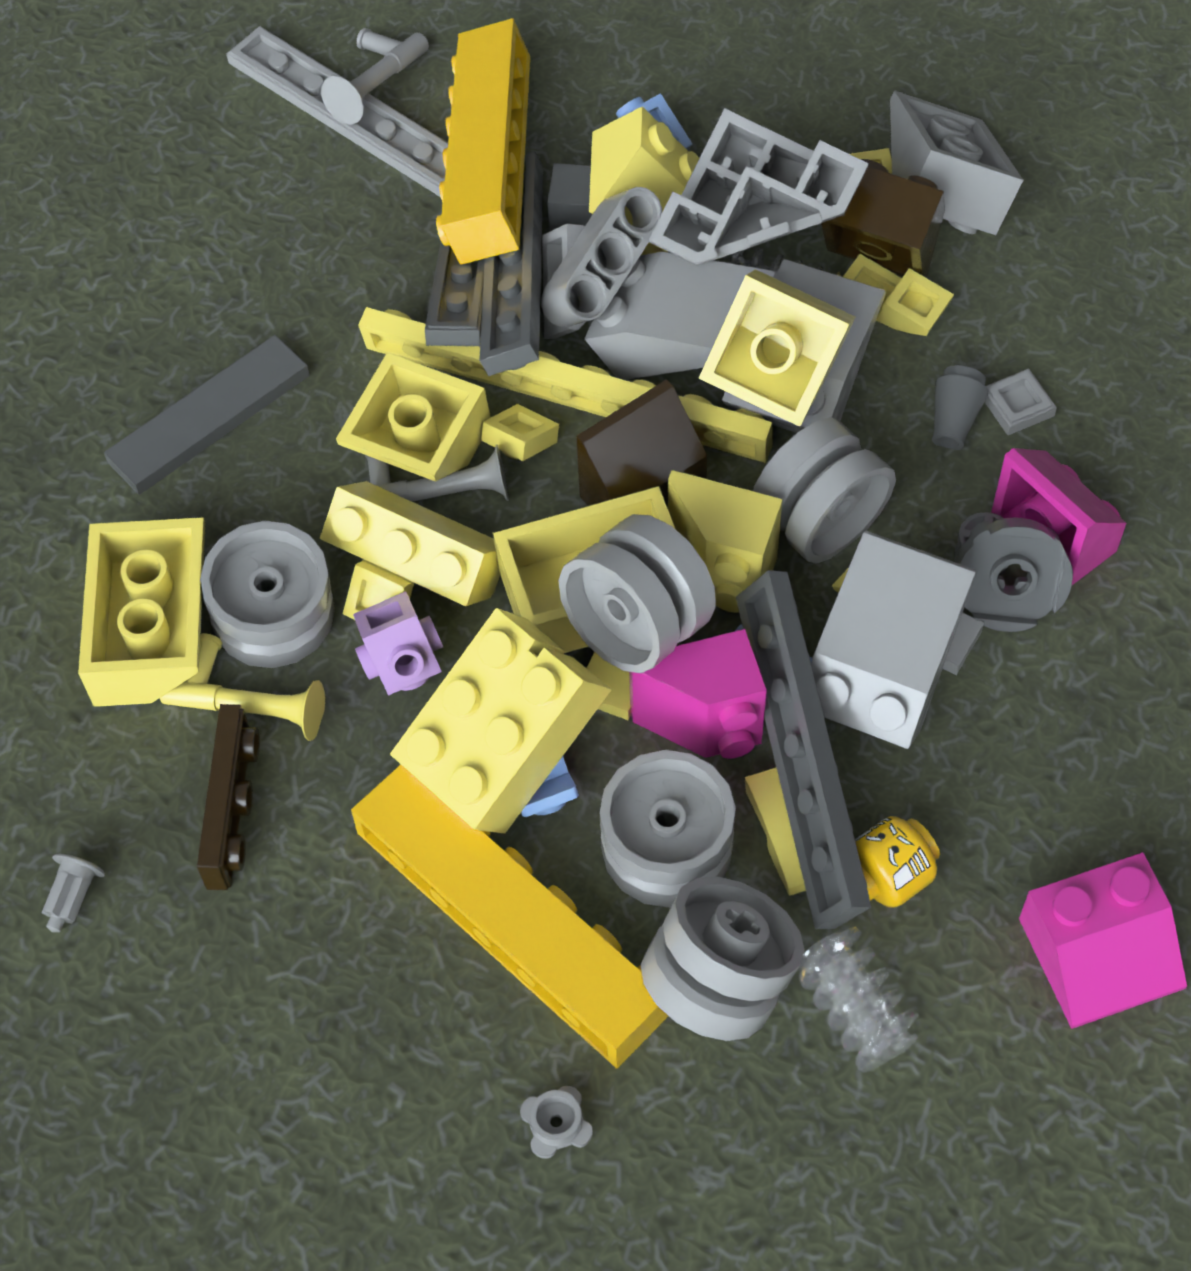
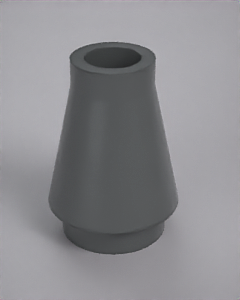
(957, 403)

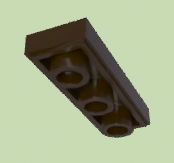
(227, 798)

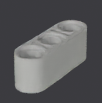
(581, 267)

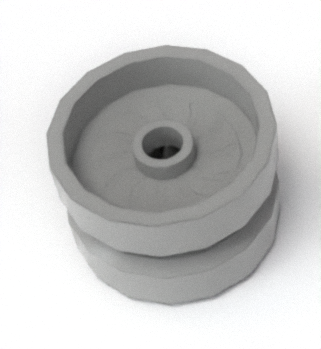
(826, 488)
(637, 593)
(268, 594)
(666, 825)
(722, 958)

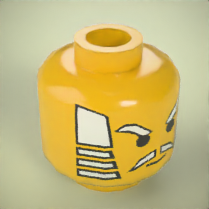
(897, 860)

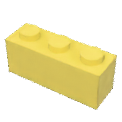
(412, 542)

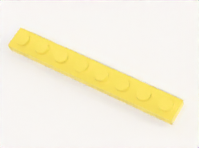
(576, 387)

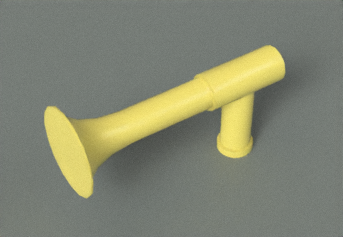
(302, 709)

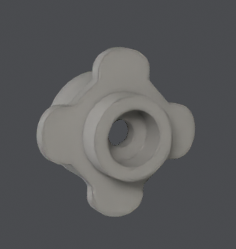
(556, 1103)

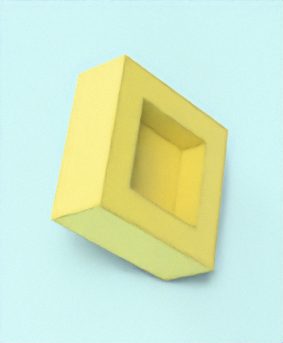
(520, 432)
(371, 586)

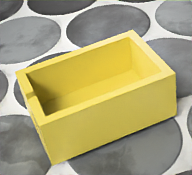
(535, 553)
(500, 722)

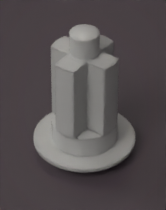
(68, 889)

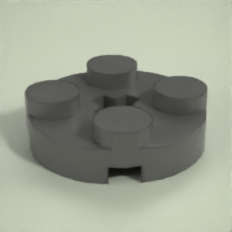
(1010, 542)

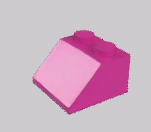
(1051, 493)
(704, 697)
(1105, 939)

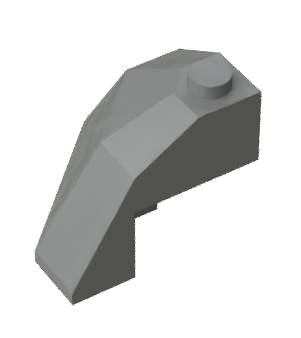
(753, 191)

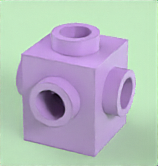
(397, 644)

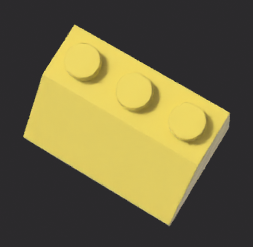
(141, 609)

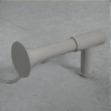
(345, 97)
(487, 475)

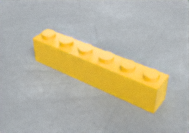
(485, 143)
(511, 914)

